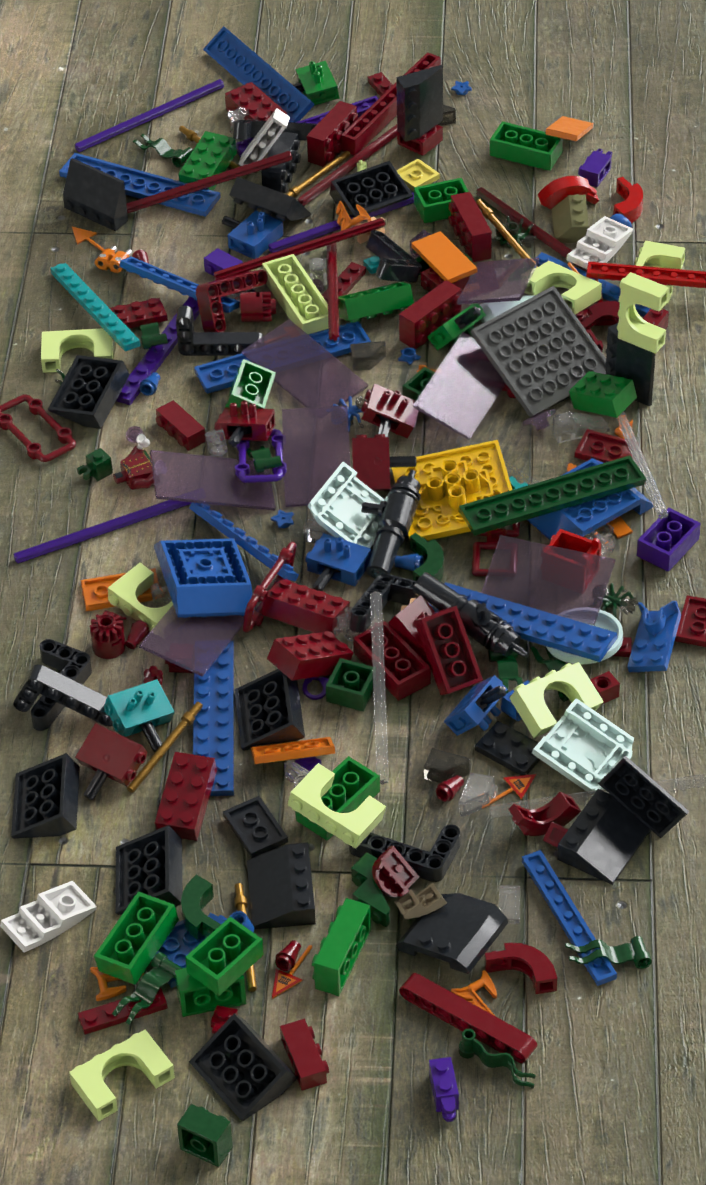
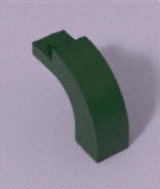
(432, 555)
(194, 898)

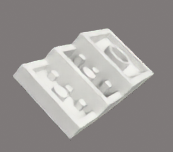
(600, 242)
(48, 916)

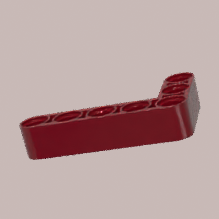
(209, 296)

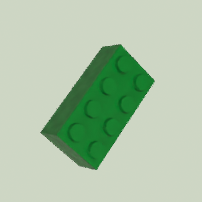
(525, 146)
(208, 158)
(375, 301)
(348, 791)
(136, 938)
(341, 946)

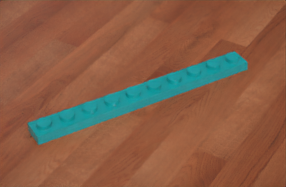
(95, 307)

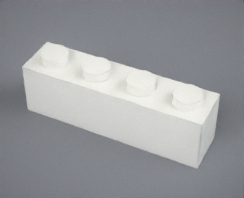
(265, 138)

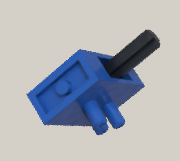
(253, 234)
(337, 560)
(476, 705)

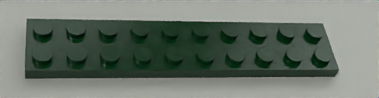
(552, 495)

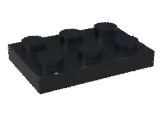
(508, 748)
(255, 826)

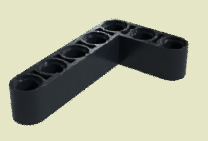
(249, 128)
(394, 262)
(209, 343)
(391, 588)
(72, 664)
(61, 690)
(427, 865)

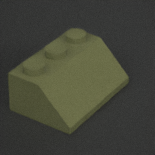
(570, 219)

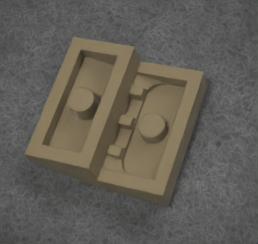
(420, 904)

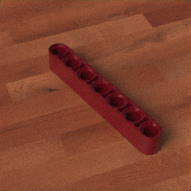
(466, 1015)

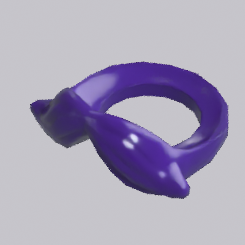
(323, 680)

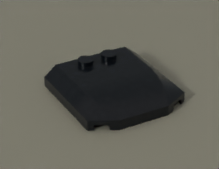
(455, 932)

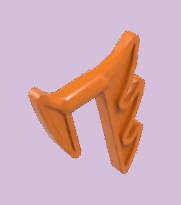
(345, 219)
(105, 992)
(469, 994)

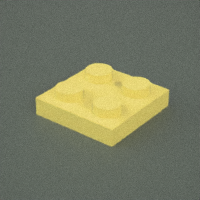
(418, 174)

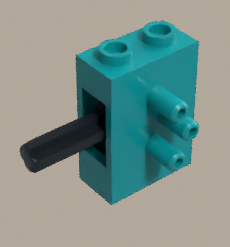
(140, 710)

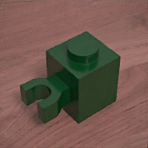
(98, 465)

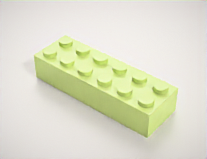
(297, 294)

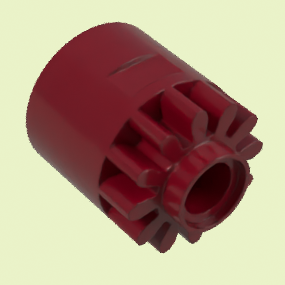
(257, 306)
(107, 636)

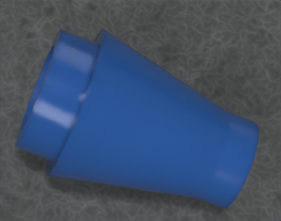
(149, 384)
(409, 562)

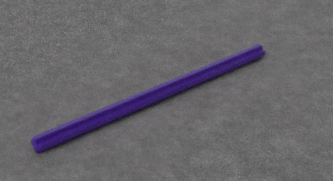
(149, 115)
(327, 228)
(98, 530)

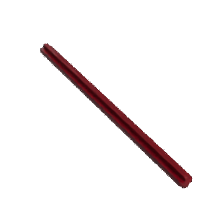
(348, 166)
(209, 181)
(516, 216)
(301, 248)
(332, 282)

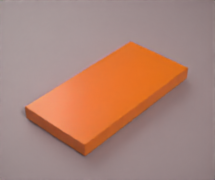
(569, 128)
(444, 257)
(96, 591)
(292, 750)

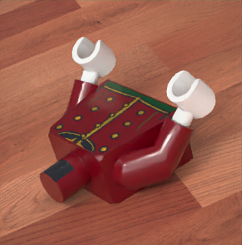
(136, 467)

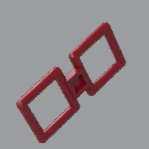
(491, 544)

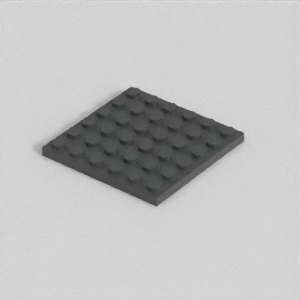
(539, 350)

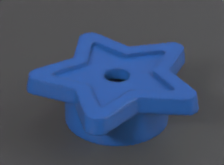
(461, 88)
(409, 355)
(283, 519)

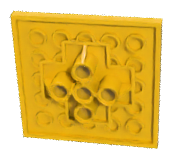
(454, 480)

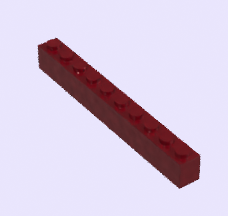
(380, 113)

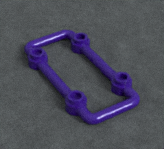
(242, 469)

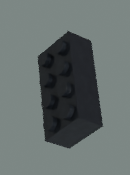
(280, 176)

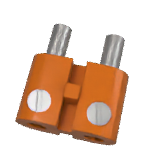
(109, 259)

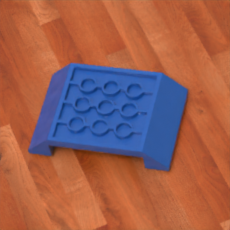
(592, 514)

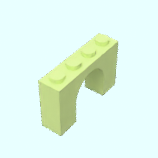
(661, 256)
(581, 290)
(631, 326)
(56, 343)
(126, 591)
(530, 698)
(349, 827)
(136, 1051)

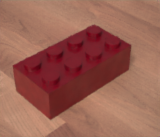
(255, 102)
(325, 138)
(470, 226)
(429, 314)
(303, 606)
(448, 650)
(308, 655)
(403, 666)
(186, 794)

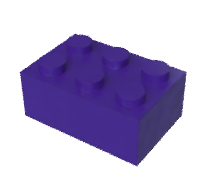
(668, 539)

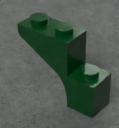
(369, 891)

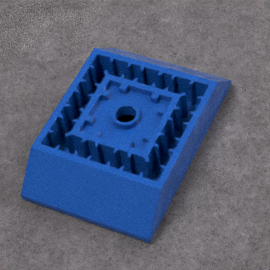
(204, 577)

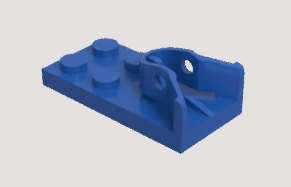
(654, 638)

